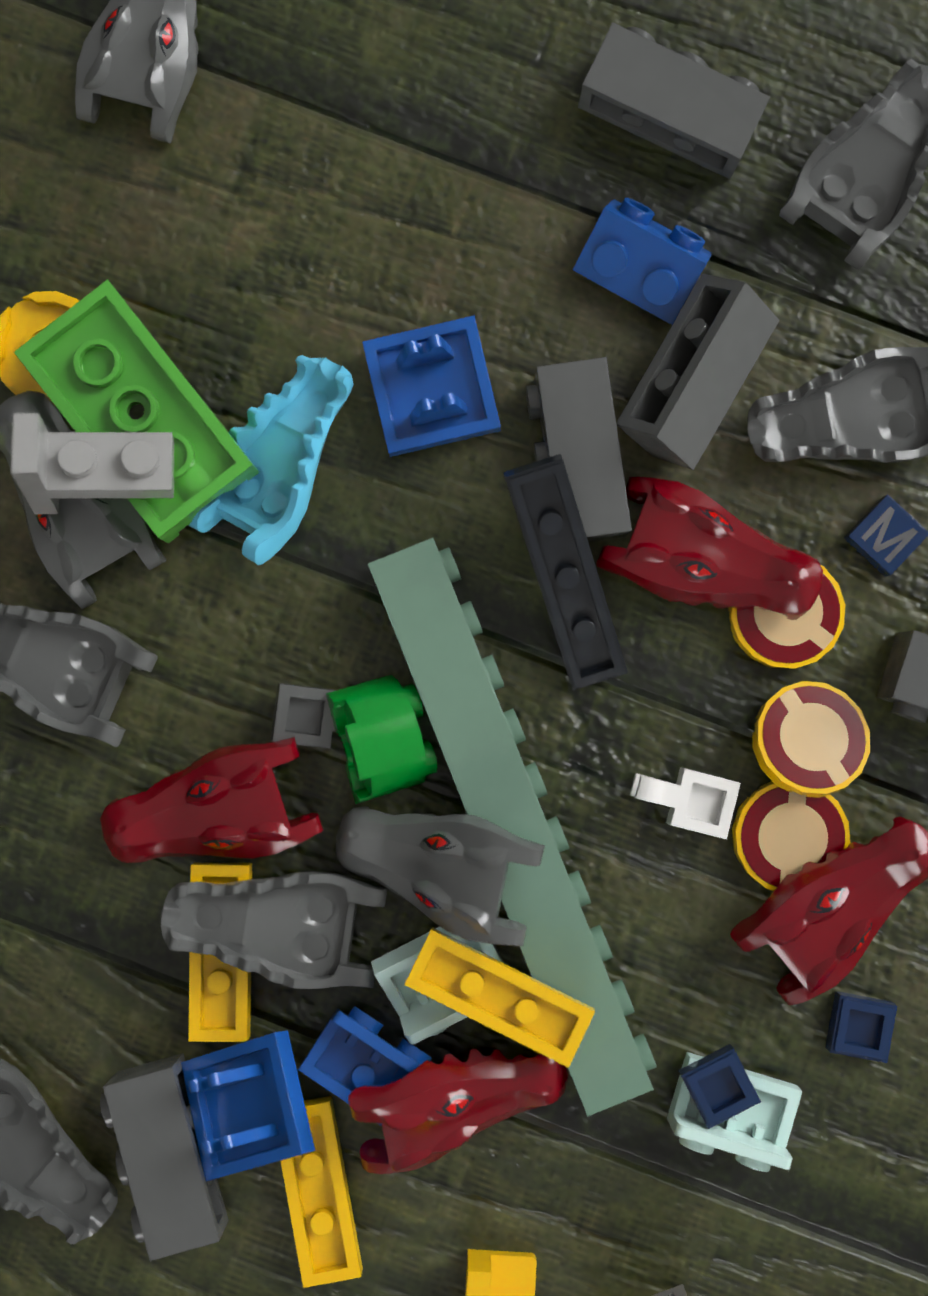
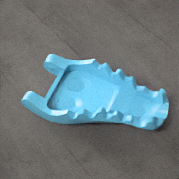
(285, 446)

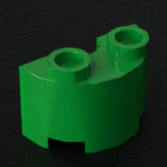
(381, 737)

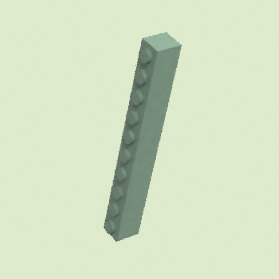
(498, 787)

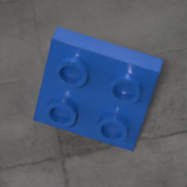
(432, 386)
(247, 1105)

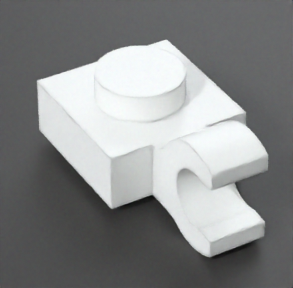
(695, 801)

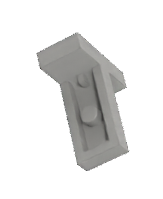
(88, 464)

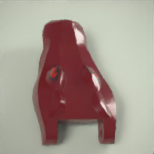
(702, 553)
(212, 808)
(834, 909)
(449, 1103)

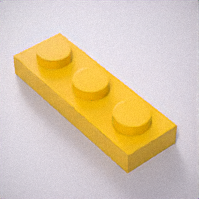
(217, 990)
(500, 997)
(322, 1203)

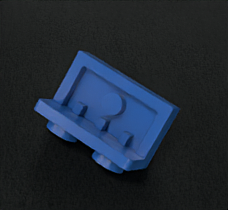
(643, 258)
(354, 1056)

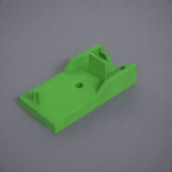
(104, 362)

